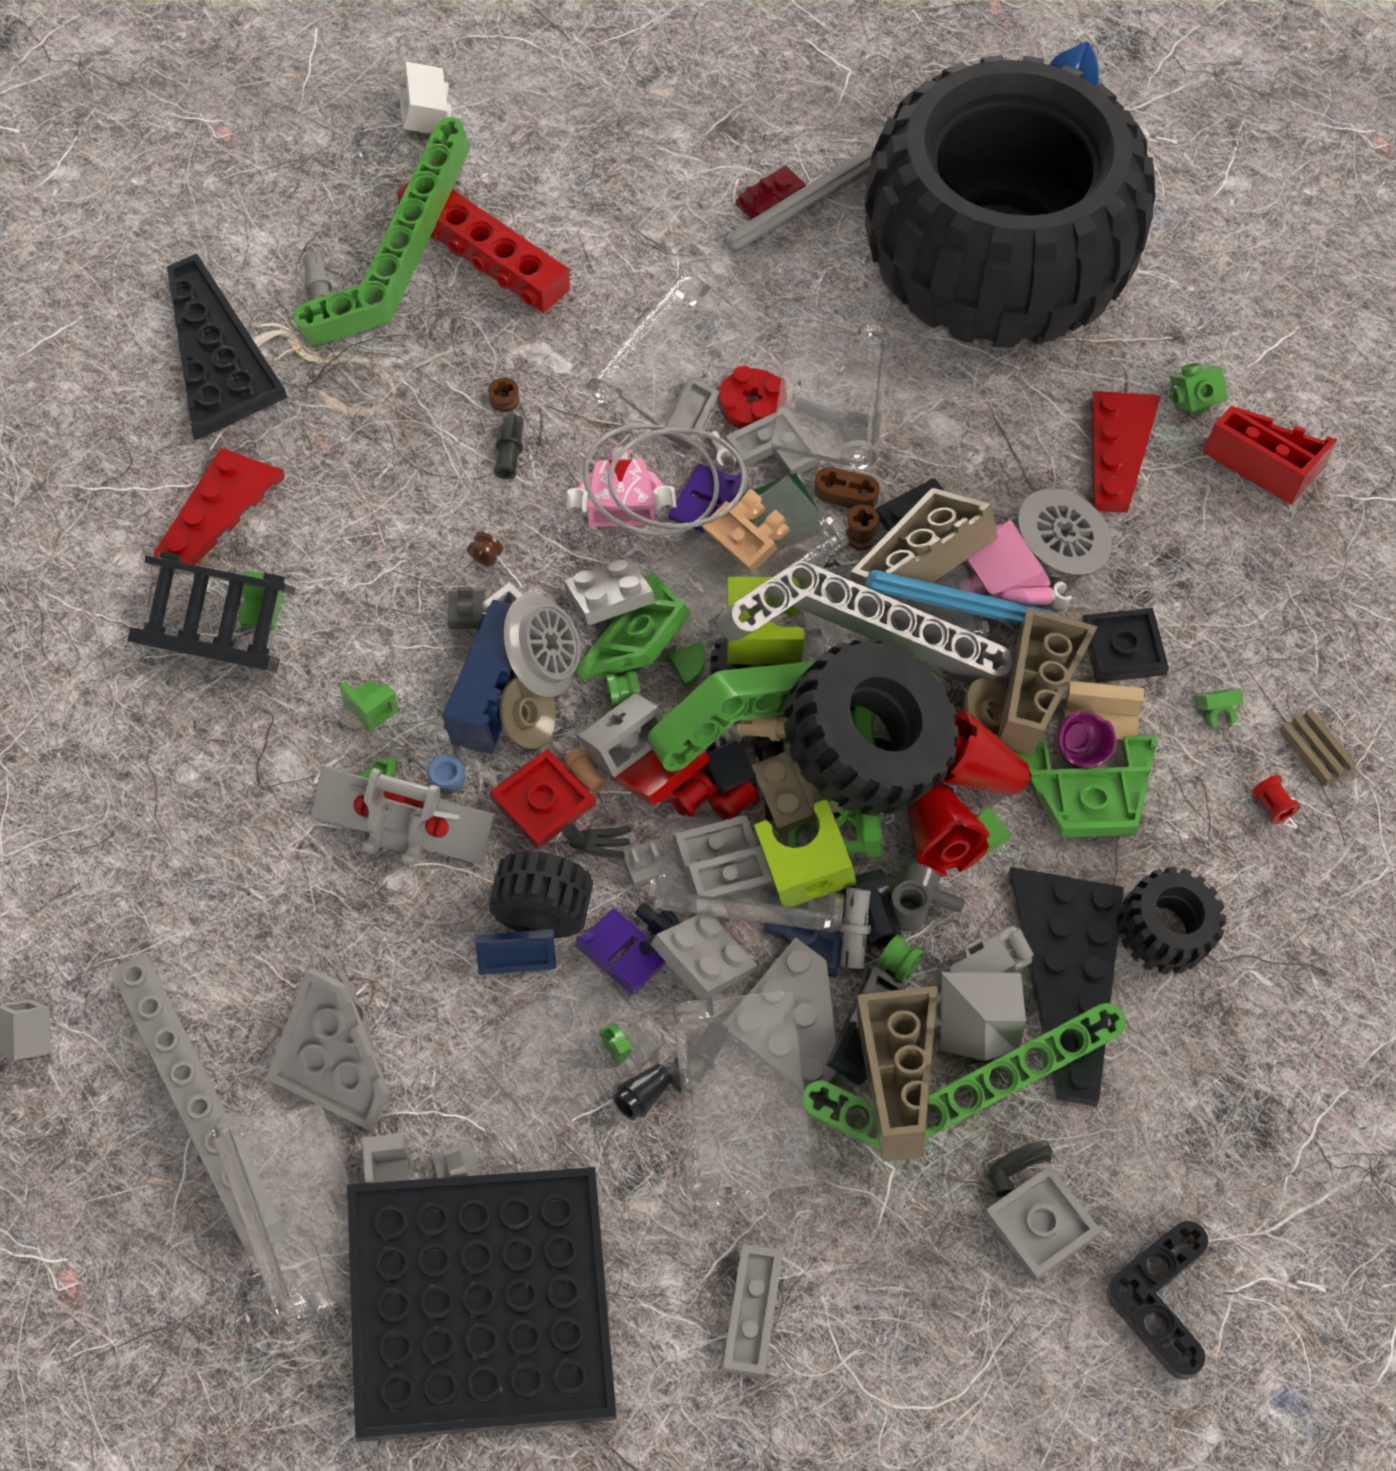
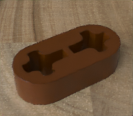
(846, 488)

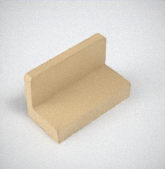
(1111, 702)

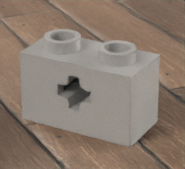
(621, 735)

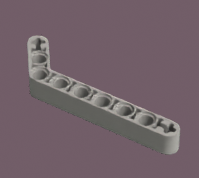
(977, 654)

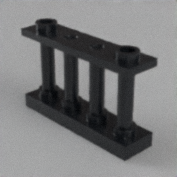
(222, 646)

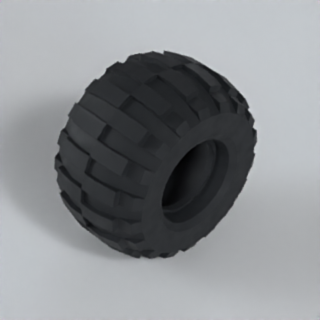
(1021, 141)

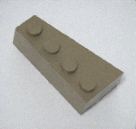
(931, 539)
(1042, 666)
(897, 1055)

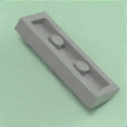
(752, 1311)

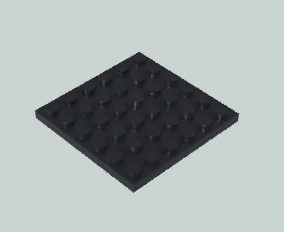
(478, 1304)

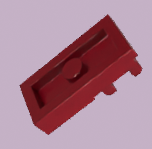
(769, 192)

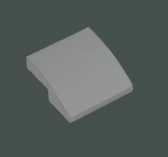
(722, 858)

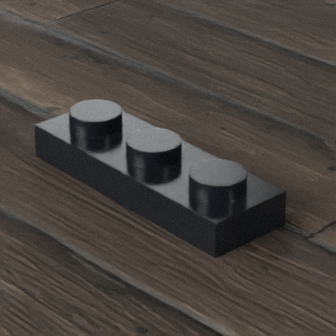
(847, 1053)

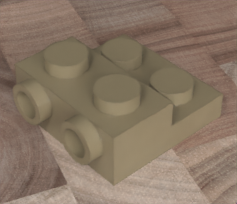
(787, 792)

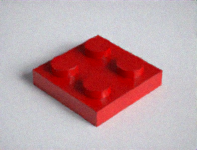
(542, 798)

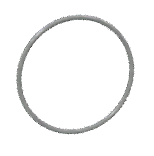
(682, 525)
(627, 526)

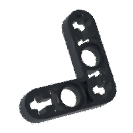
(1147, 1288)

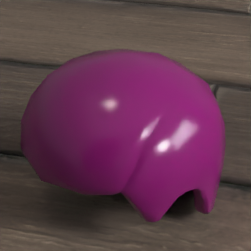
(1085, 739)

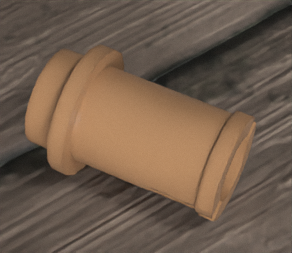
(584, 771)

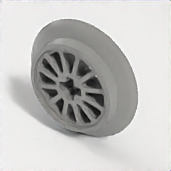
(1086, 538)
(541, 644)

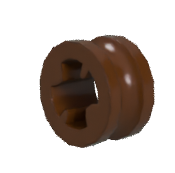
(503, 385)
(485, 549)

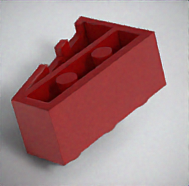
(1266, 453)

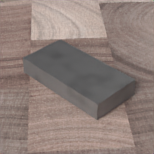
(691, 409)

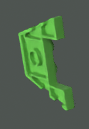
(1094, 799)

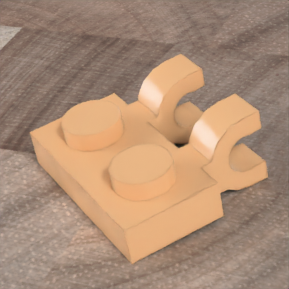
(742, 538)

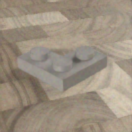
(755, 443)

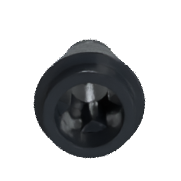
(641, 1092)

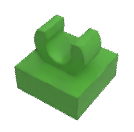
(1219, 701)

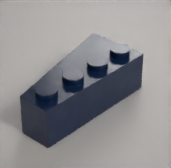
(474, 704)

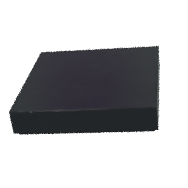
(1126, 645)

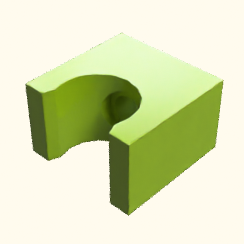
(768, 643)
(808, 870)

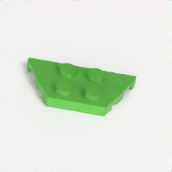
(636, 636)

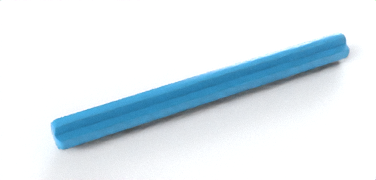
(947, 597)

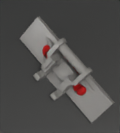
(402, 815)

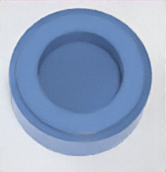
(447, 773)

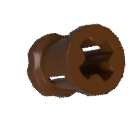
(862, 526)

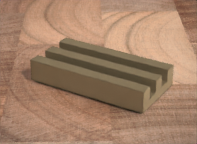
(1322, 743)

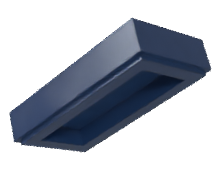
(515, 951)

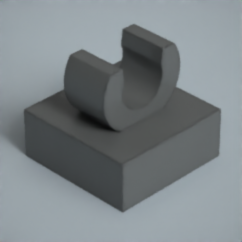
(465, 608)

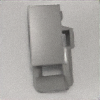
(992, 956)

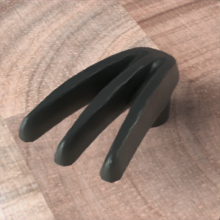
(593, 840)
(1016, 1161)

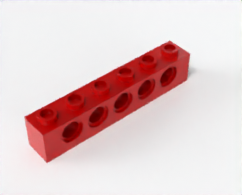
(500, 252)

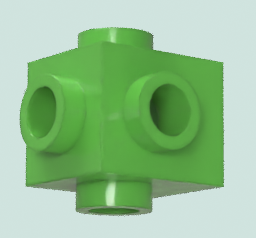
(1198, 387)

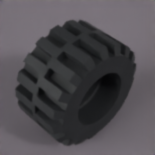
(541, 893)
(1186, 898)

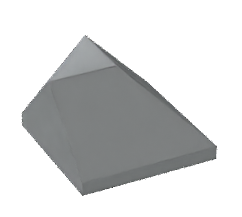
(981, 1013)

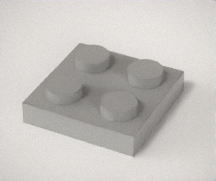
(609, 591)
(703, 955)
(1042, 1223)

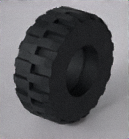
(835, 752)

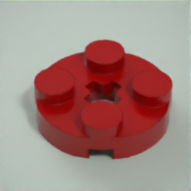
(743, 383)

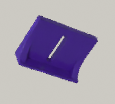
(701, 483)
(610, 937)

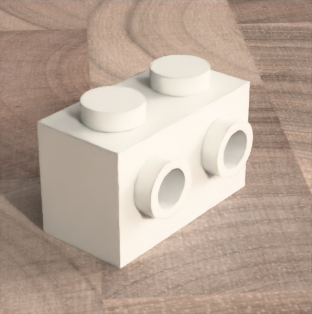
(423, 97)

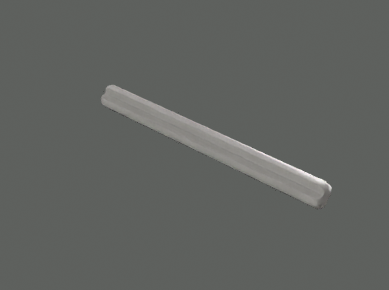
(799, 200)

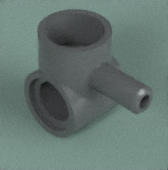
(919, 886)

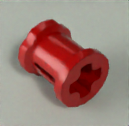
(693, 795)
(1275, 799)
(734, 801)

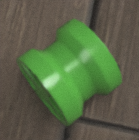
(621, 687)
(900, 959)

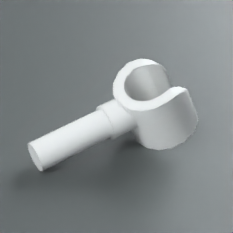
(722, 454)

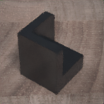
(729, 767)

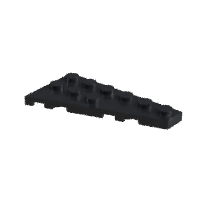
(219, 358)
(1073, 963)

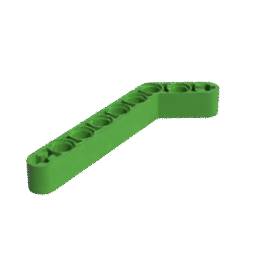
(423, 200)
(719, 704)
(978, 1081)

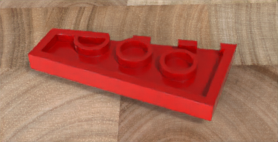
(1118, 445)
(217, 503)

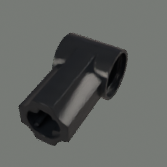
(880, 914)

